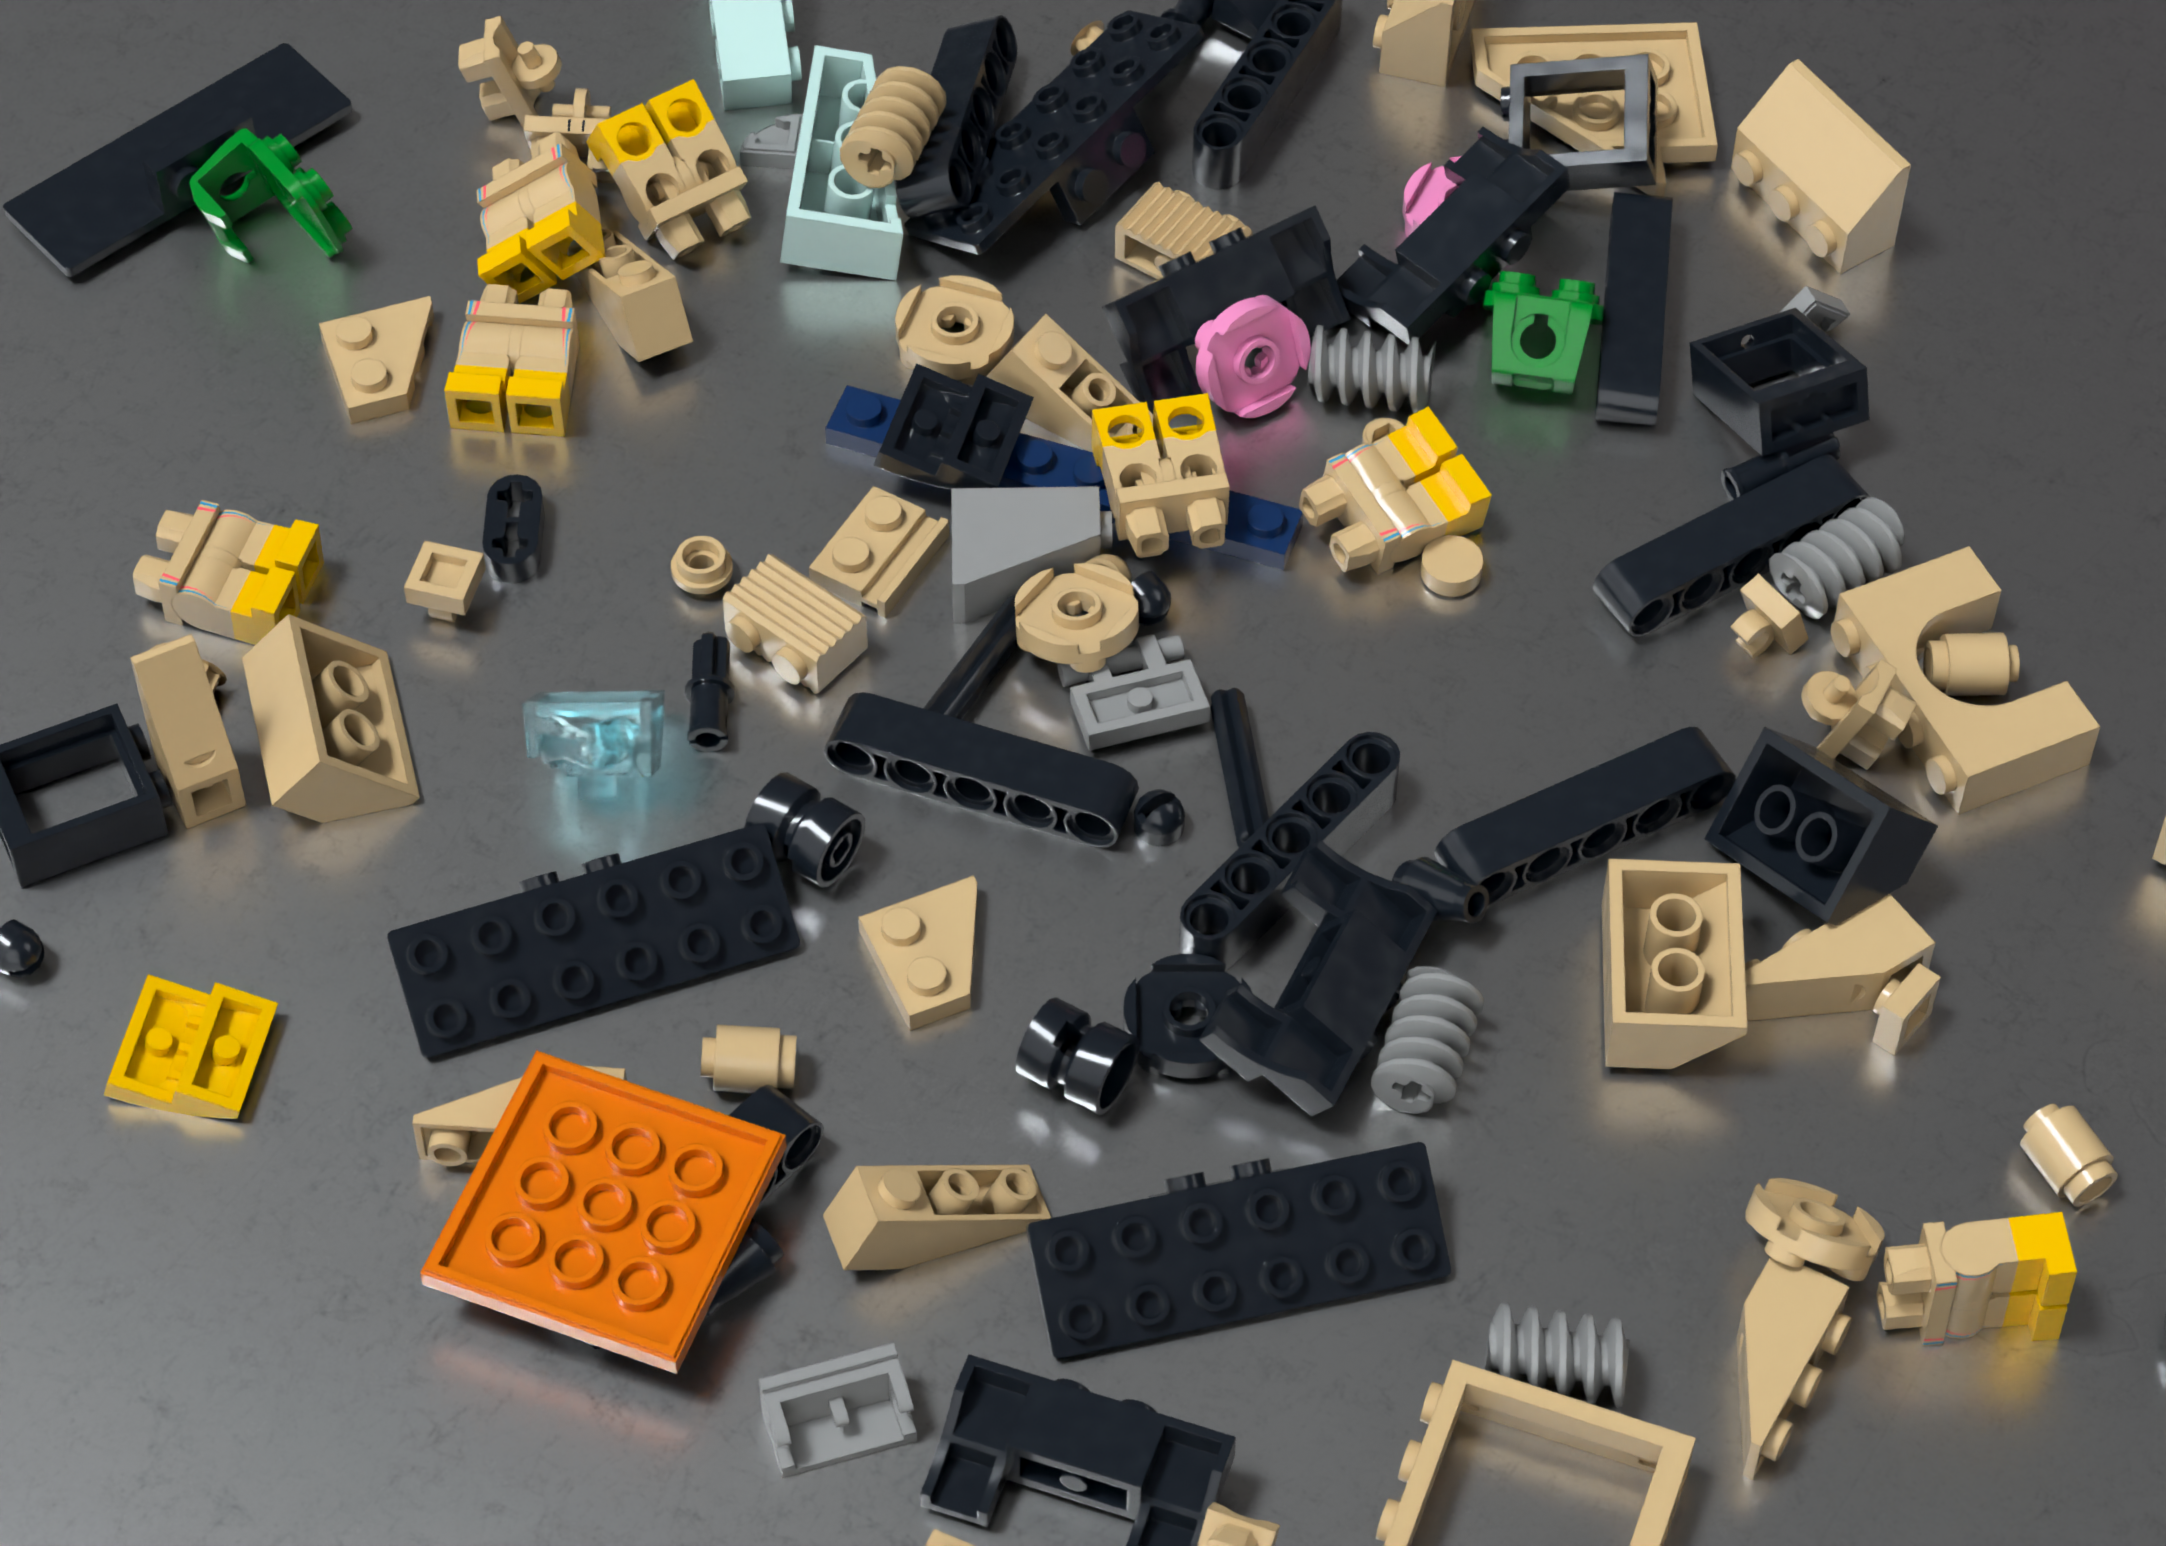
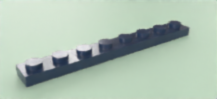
(1255, 527)

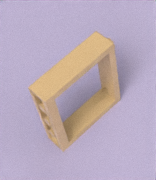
(1546, 1416)

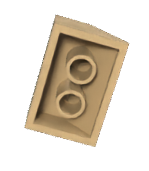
(1421, 38)
(1822, 169)
(328, 723)
(1671, 961)

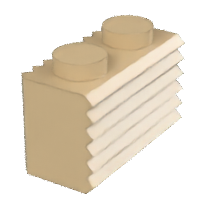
(1168, 226)
(793, 624)

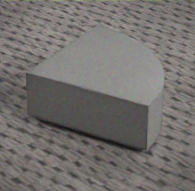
(773, 145)
(1819, 308)

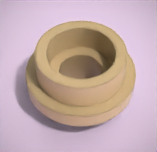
(701, 553)

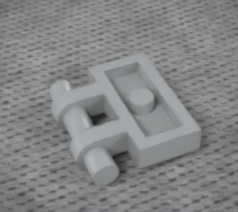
(1140, 702)

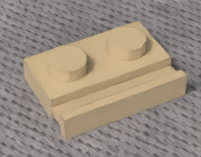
(879, 551)

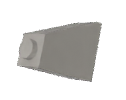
(1015, 533)

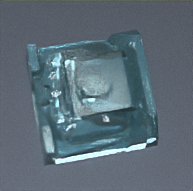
(596, 735)

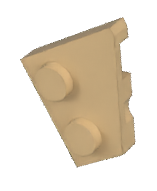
(378, 356)
(926, 951)

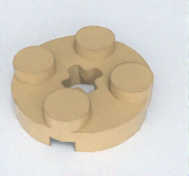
(959, 355)
(1048, 620)
(1806, 1226)

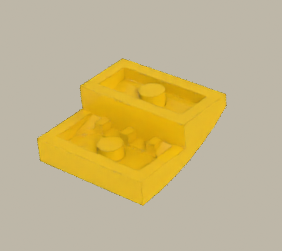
(191, 1049)

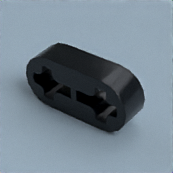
(525, 529)

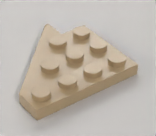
(1597, 118)

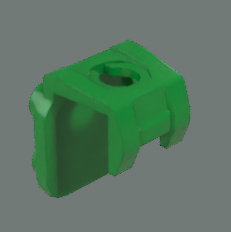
(272, 175)
(1514, 307)

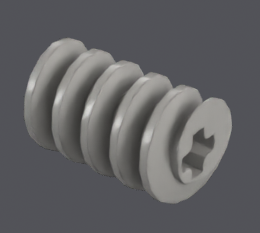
(1370, 370)
(1839, 557)
(1426, 1040)
(1559, 1353)

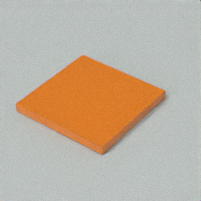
(605, 1211)

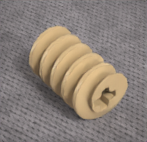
(892, 126)

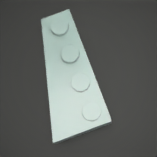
(753, 52)
(829, 214)

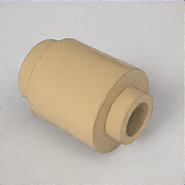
(1971, 664)
(748, 1058)
(2068, 1154)

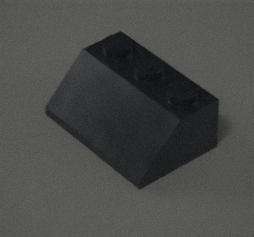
(1818, 829)

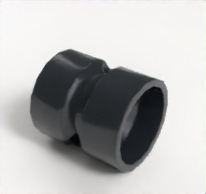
(810, 831)
(1071, 1053)

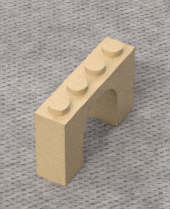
(1967, 748)

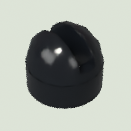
(1152, 598)
(1165, 821)
(19, 949)

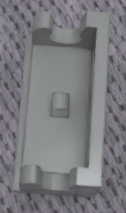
(837, 1410)

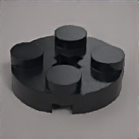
(1159, 996)

